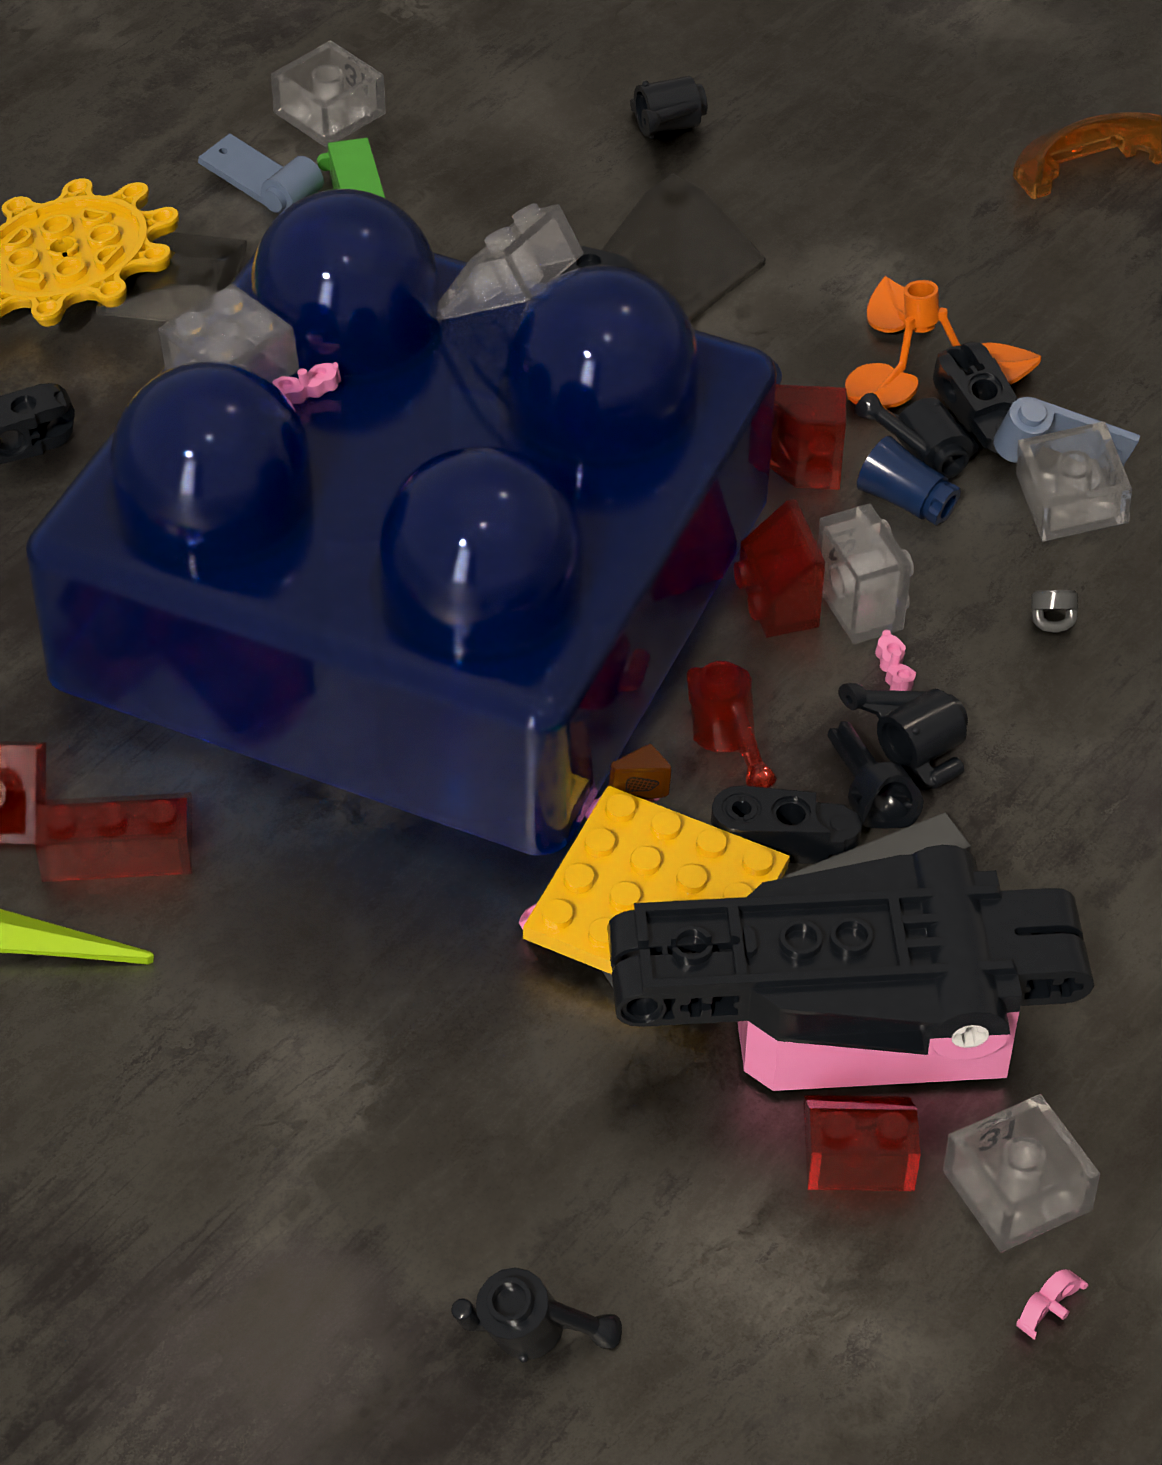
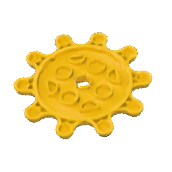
(104, 245)

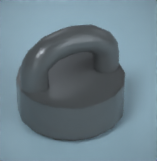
(1054, 600)

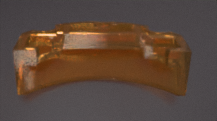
(1126, 130)

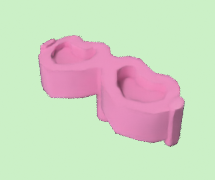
(313, 383)
(891, 655)
(1053, 1291)

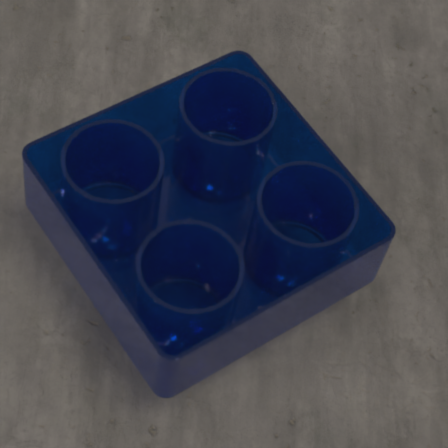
(439, 566)

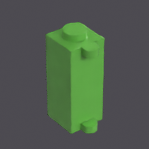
(351, 166)

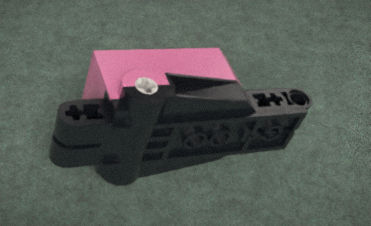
(857, 969)

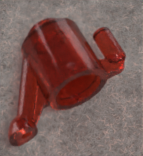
(725, 716)

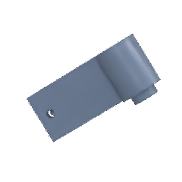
(260, 176)
(1035, 417)

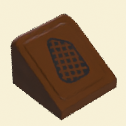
(642, 773)

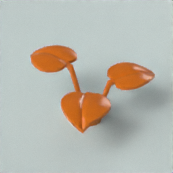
(917, 310)

